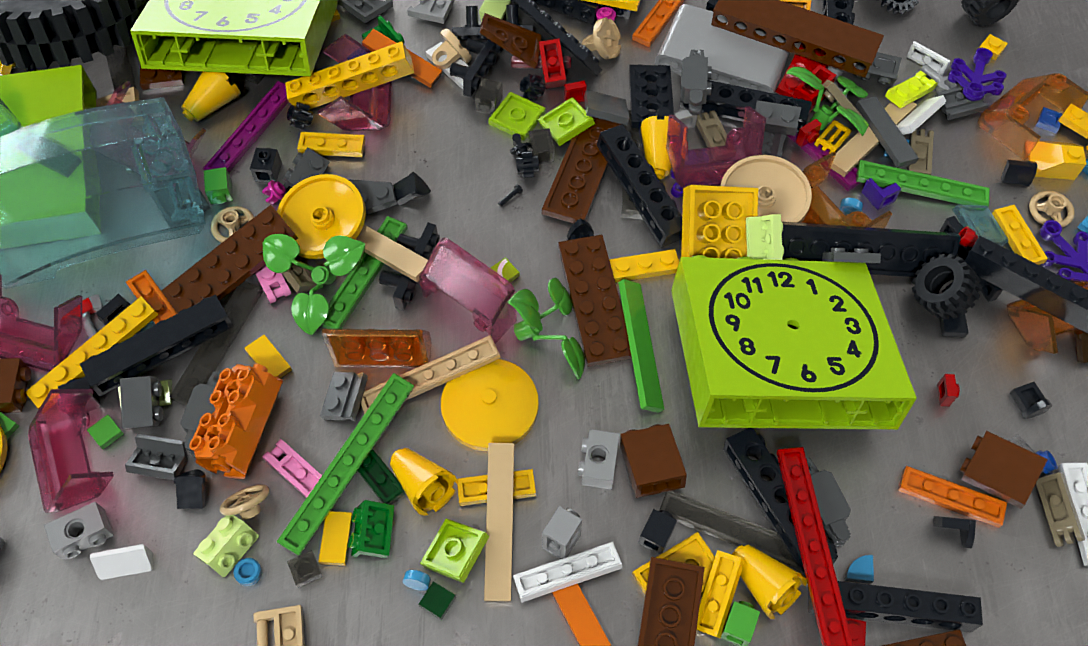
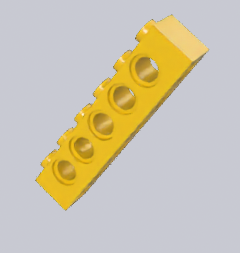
(351, 76)

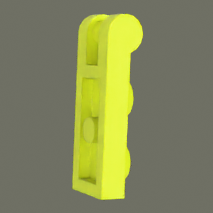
(911, 90)

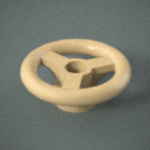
(1052, 207)
(231, 220)
(247, 502)

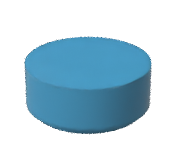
(850, 205)
(247, 571)
(416, 580)

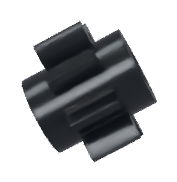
(532, 87)
(300, 115)
(527, 164)

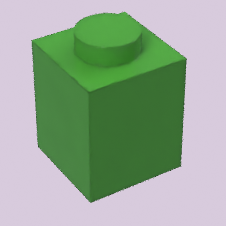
(218, 185)
(740, 623)

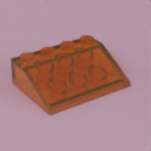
(378, 347)

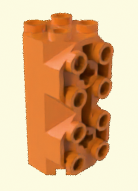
(233, 431)

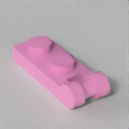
(271, 280)
(293, 468)

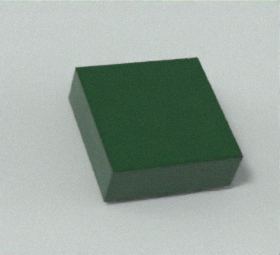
(437, 600)

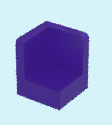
(880, 196)

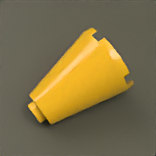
(208, 95)
(654, 143)
(423, 481)
(769, 580)

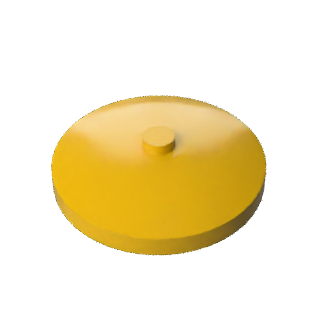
(322, 209)
(490, 405)

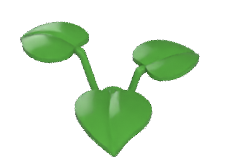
(825, 113)
(342, 257)
(528, 307)

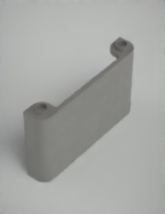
(732, 56)

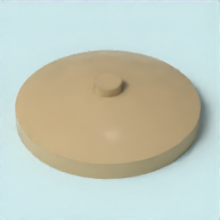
(780, 185)

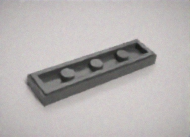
(886, 132)

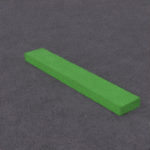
(923, 184)
(359, 279)
(641, 346)

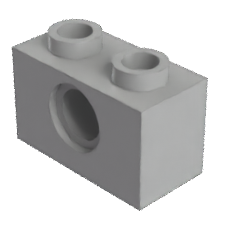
(599, 473)
(63, 531)
(562, 532)

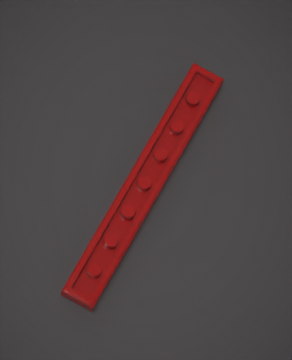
(814, 548)

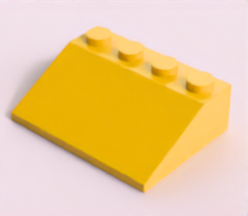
(716, 220)

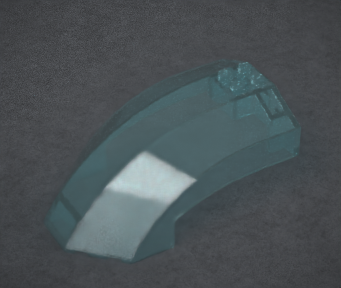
(93, 188)

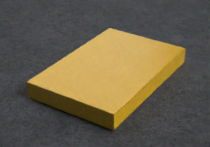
(689, 551)

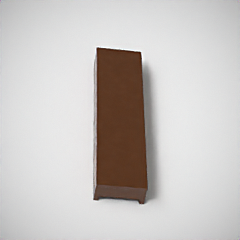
(801, 26)

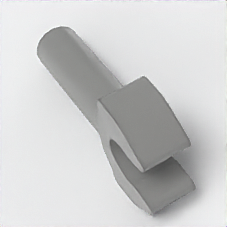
(943, 82)

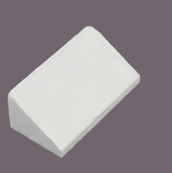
(926, 56)
(122, 561)

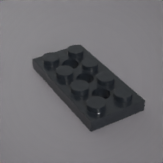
(640, 89)

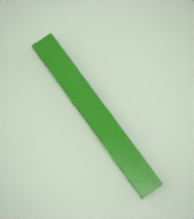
(345, 465)

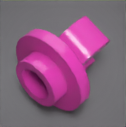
(606, 12)
(275, 191)

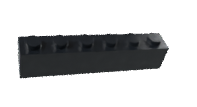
(1030, 282)
(156, 345)

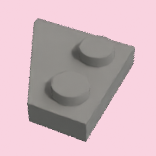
(431, 10)

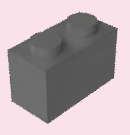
(779, 117)
(140, 402)

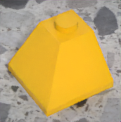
(1058, 159)

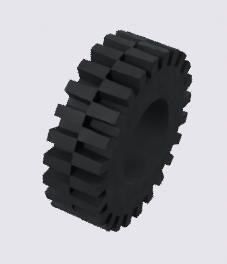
(64, 30)

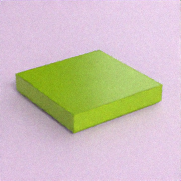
(516, 115)
(566, 121)
(454, 550)

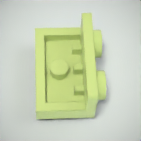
(764, 237)
(226, 544)

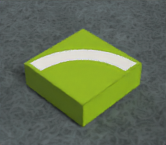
(506, 270)

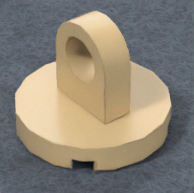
(604, 39)
(452, 49)

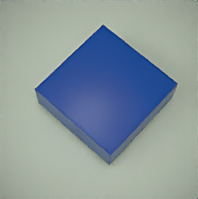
(1048, 120)

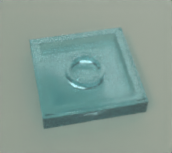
(981, 221)

